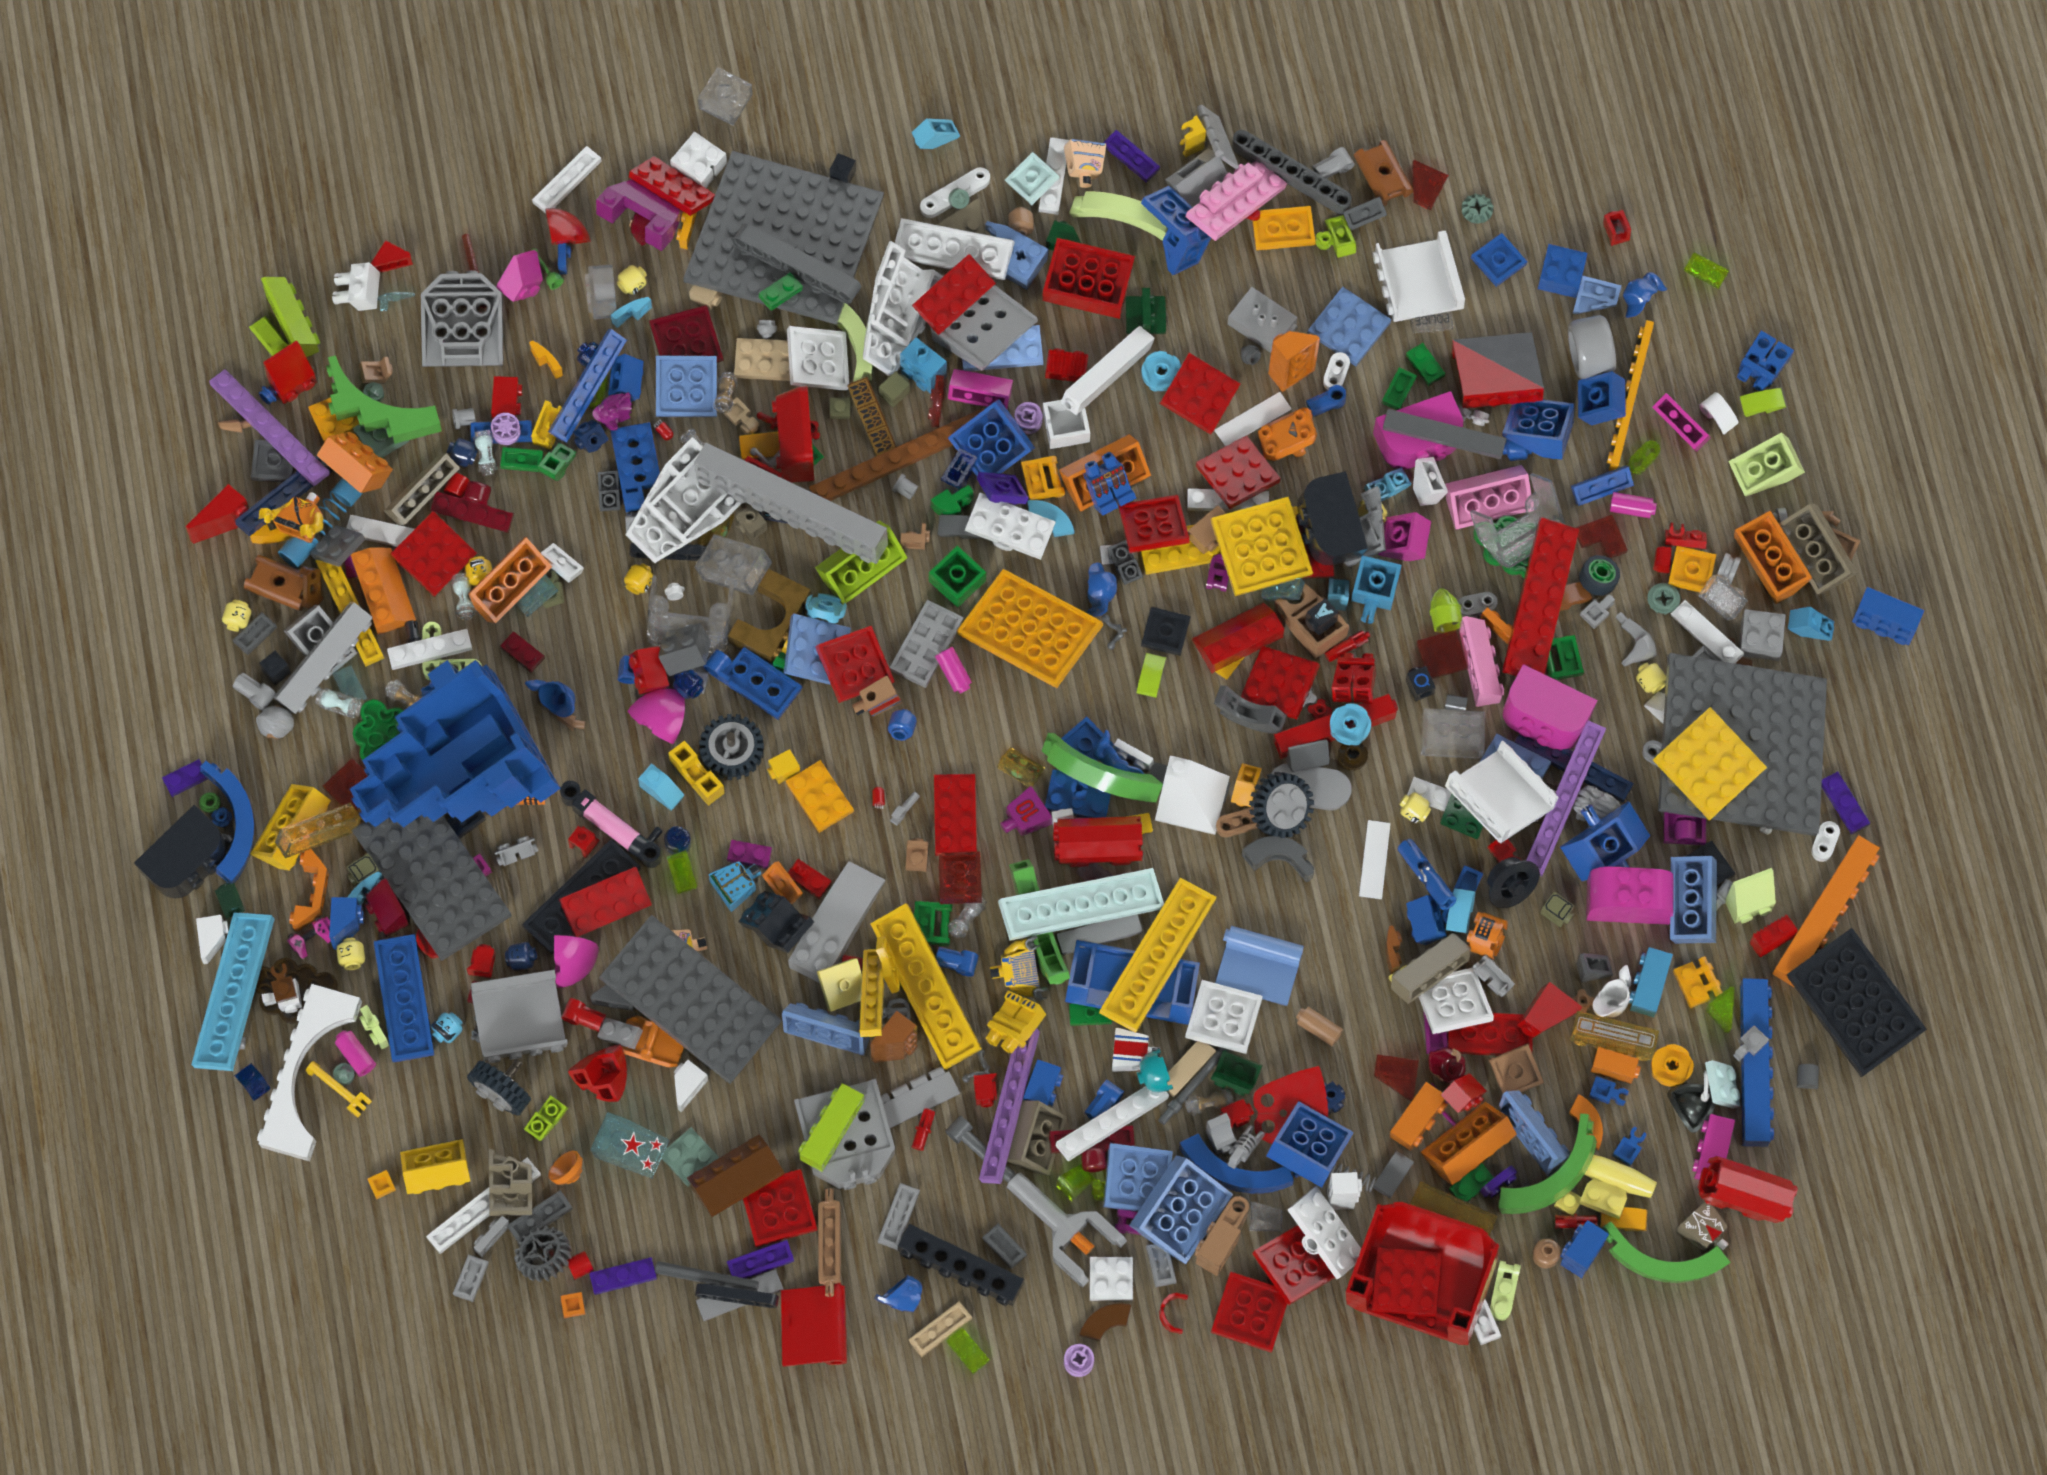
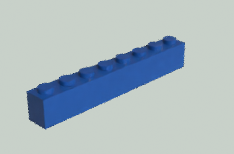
(1755, 1069)

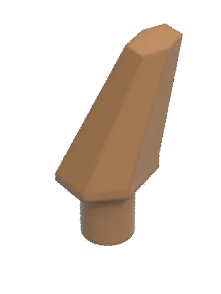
(234, 425)
(1831, 518)
(571, 722)

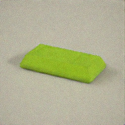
(268, 335)

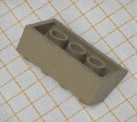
(1818, 548)

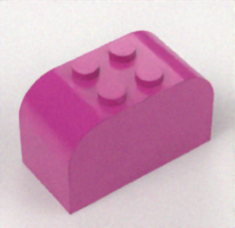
(1405, 450)
(1547, 710)
(1630, 895)

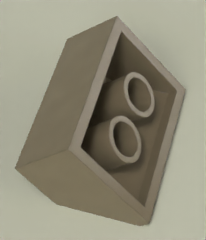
(1031, 1139)

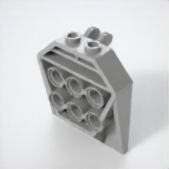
(1002, 318)
(470, 350)
(865, 1162)

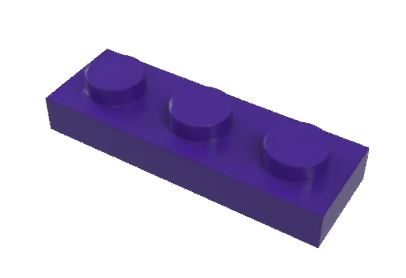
(1131, 156)
(1844, 803)
(761, 1260)
(623, 1276)

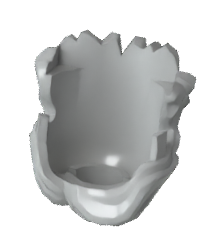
(1601, 802)

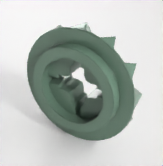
(1471, 213)
(1669, 592)

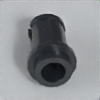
(412, 631)

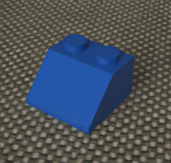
(344, 919)

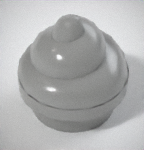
(766, 328)

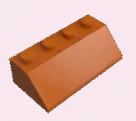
(1292, 358)
(1126, 451)
(1772, 557)
(509, 581)
(383, 589)
(1469, 1143)

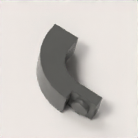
(1248, 714)
(1278, 848)

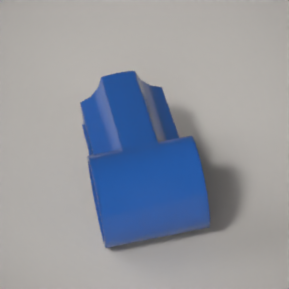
(1325, 402)
(963, 962)
(1107, 1096)

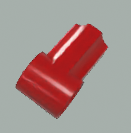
(578, 1013)

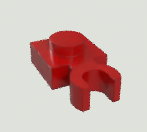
(1502, 850)

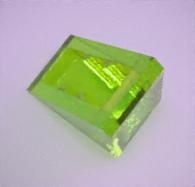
(681, 872)
(1722, 1009)
(1074, 1182)

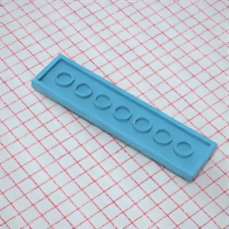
(233, 991)

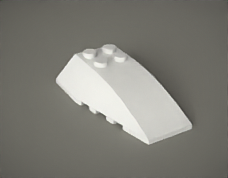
(891, 317)
(678, 507)

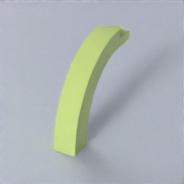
(1117, 208)
(855, 331)

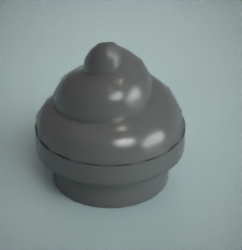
(1250, 354)

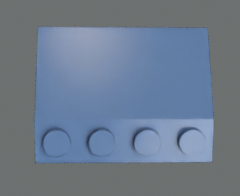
(824, 1028)
(1533, 1132)
(1181, 1209)

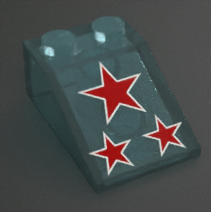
(629, 1145)

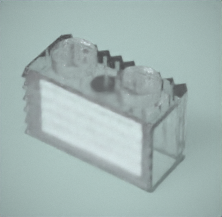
(1723, 596)

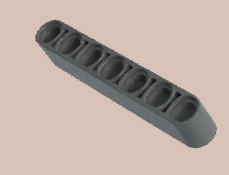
(1295, 180)
(797, 263)

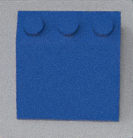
(1541, 427)
(993, 439)
(1309, 1144)

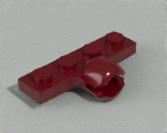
(473, 507)
(1095, 1158)

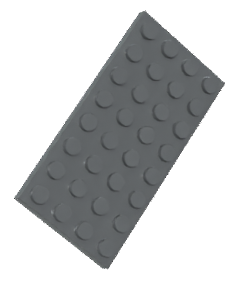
(434, 881)
(690, 999)

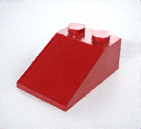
(289, 372)
(217, 516)

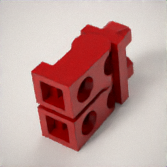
(1355, 676)

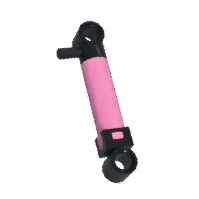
(588, 807)

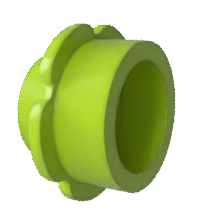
(1323, 245)

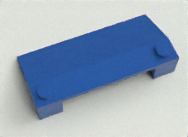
(1099, 967)

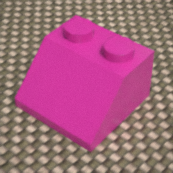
(521, 277)
(1406, 537)

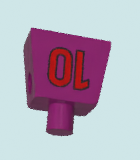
(1026, 814)

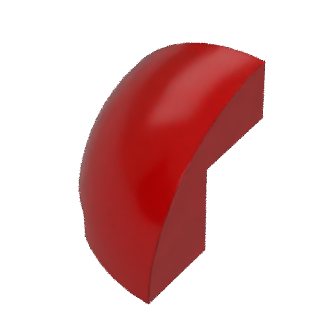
(565, 227)
(602, 1073)

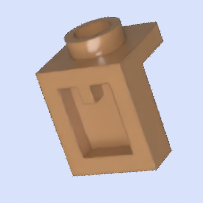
(912, 540)
(917, 855)

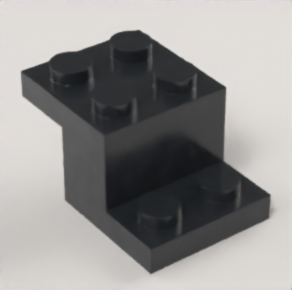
(776, 921)

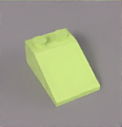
(1766, 465)
(1751, 896)

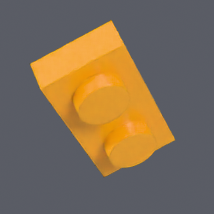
(685, 233)

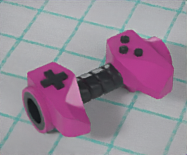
(320, 926)

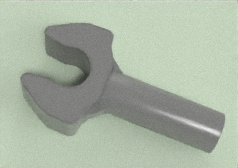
(900, 812)

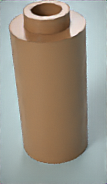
(1319, 1026)

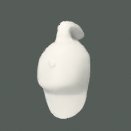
(1614, 995)

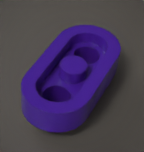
(1506, 1177)

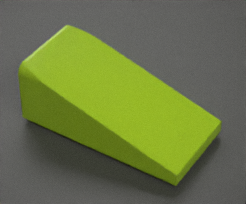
(1341, 235)

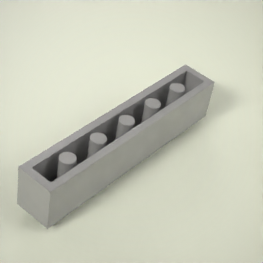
(323, 657)

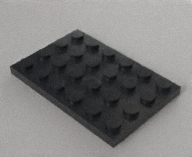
(1856, 1002)

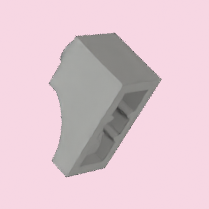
(1220, 1134)

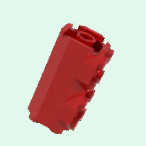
(1098, 840)
(1747, 1190)

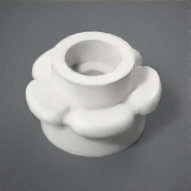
(1480, 418)
(674, 591)

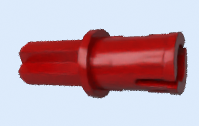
(923, 1129)
(1573, 1221)

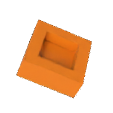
(572, 1305)

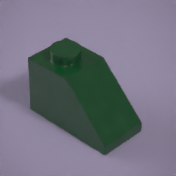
(1063, 231)

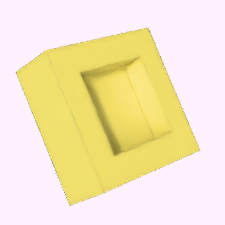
(1568, 1203)

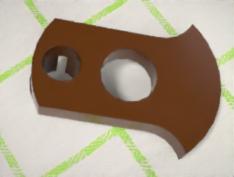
(311, 576)

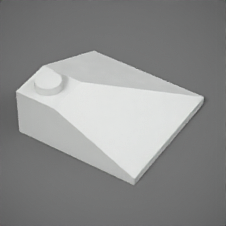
(1191, 795)

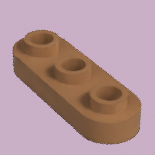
(1234, 821)

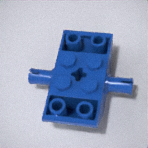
(1588, 848)

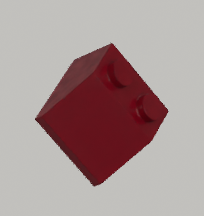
(386, 909)

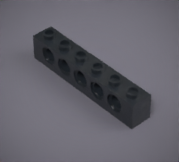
(915, 1236)

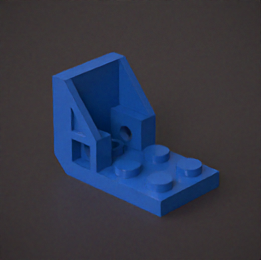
(1171, 212)

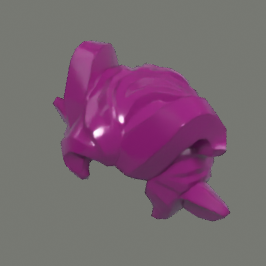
(613, 410)

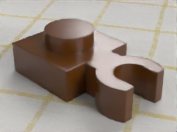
(283, 987)

